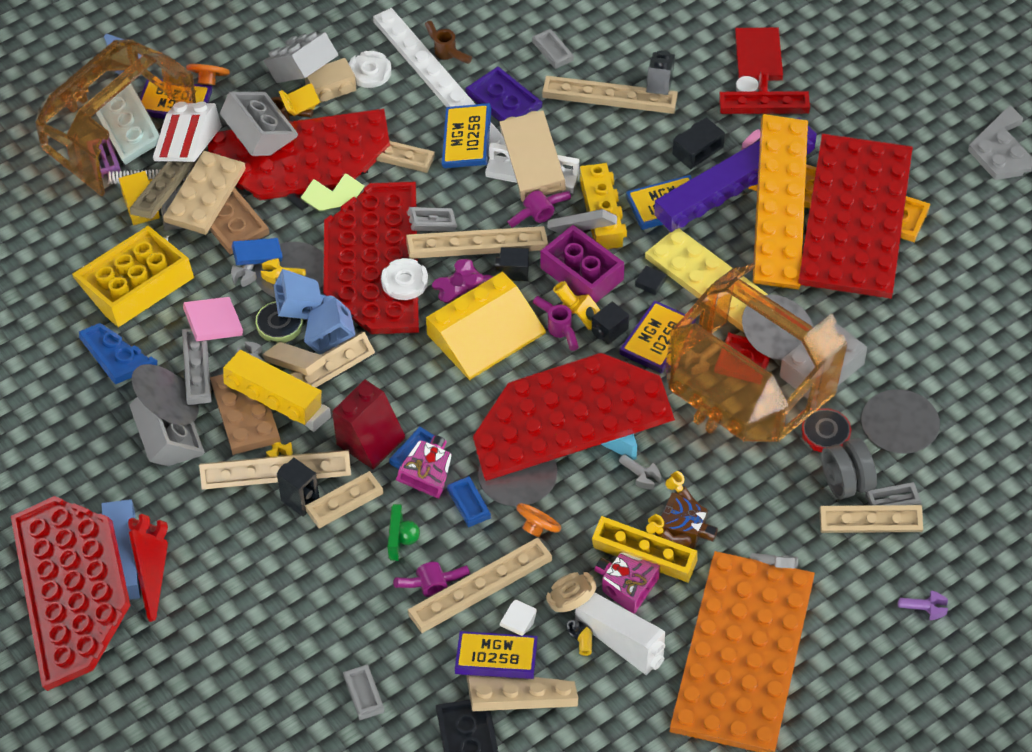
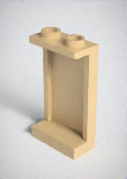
(532, 154)

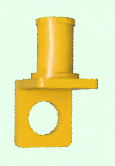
(300, 99)
(577, 304)

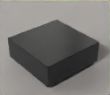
(650, 280)

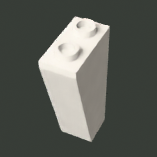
(624, 632)

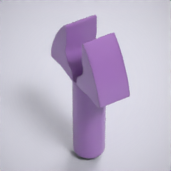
(927, 605)

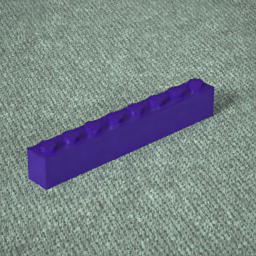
(714, 186)

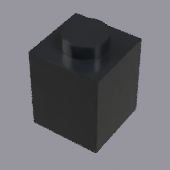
(513, 263)
(610, 323)

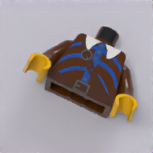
(682, 518)

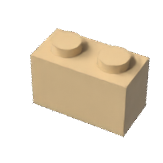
(333, 80)

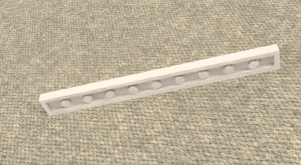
(426, 65)

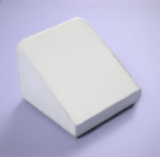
(319, 418)
(519, 617)

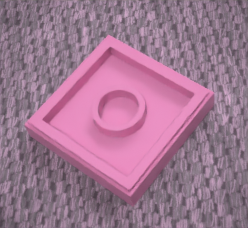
(212, 319)

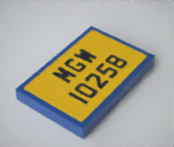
(466, 135)
(643, 200)

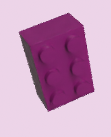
(582, 264)

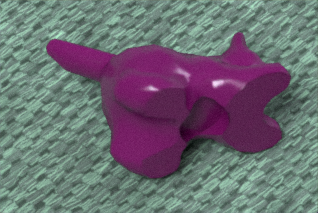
(462, 281)

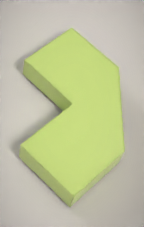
(324, 199)

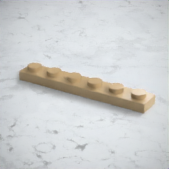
(608, 94)
(475, 242)
(265, 469)
(479, 585)

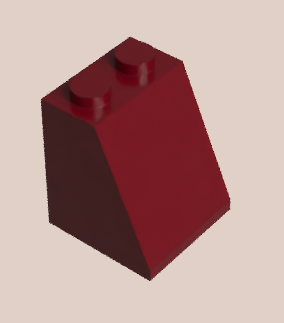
(367, 425)

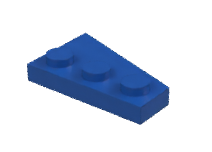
(112, 353)

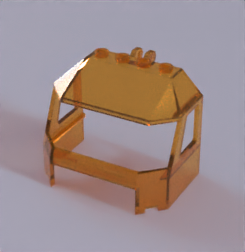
(85, 133)
(731, 385)

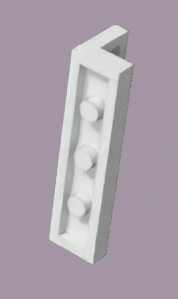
(501, 167)

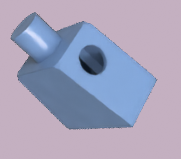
(296, 295)
(328, 325)

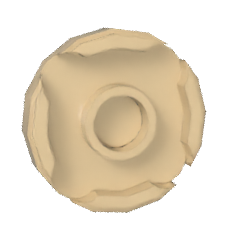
(571, 592)

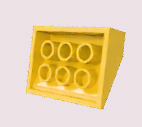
(134, 275)
(484, 325)

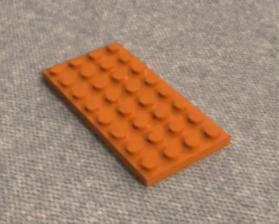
(742, 653)

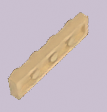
(339, 359)
(871, 519)

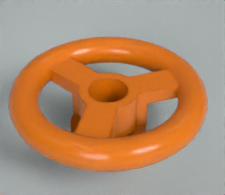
(207, 73)
(537, 520)

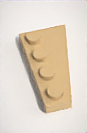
(518, 693)

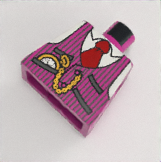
(426, 467)
(628, 579)

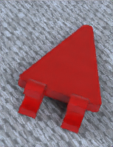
(150, 556)

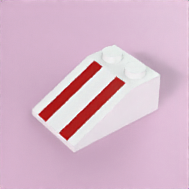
(187, 131)

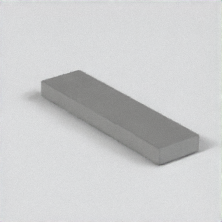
(196, 369)

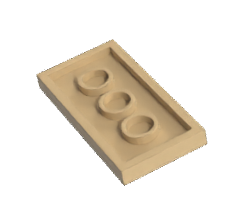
(204, 192)

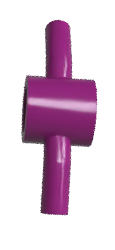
(538, 207)
(558, 321)
(431, 578)

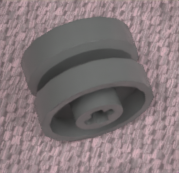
(849, 468)

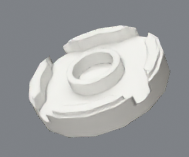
(370, 69)
(404, 279)

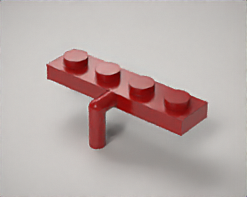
(764, 101)

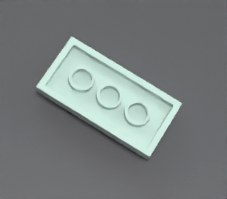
(129, 125)

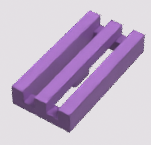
(115, 167)

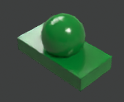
(400, 532)

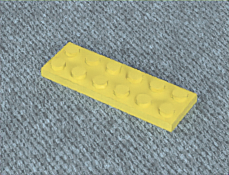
(694, 268)

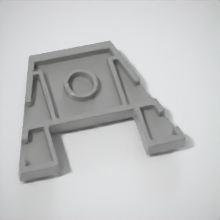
(999, 150)

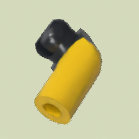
(582, 635)

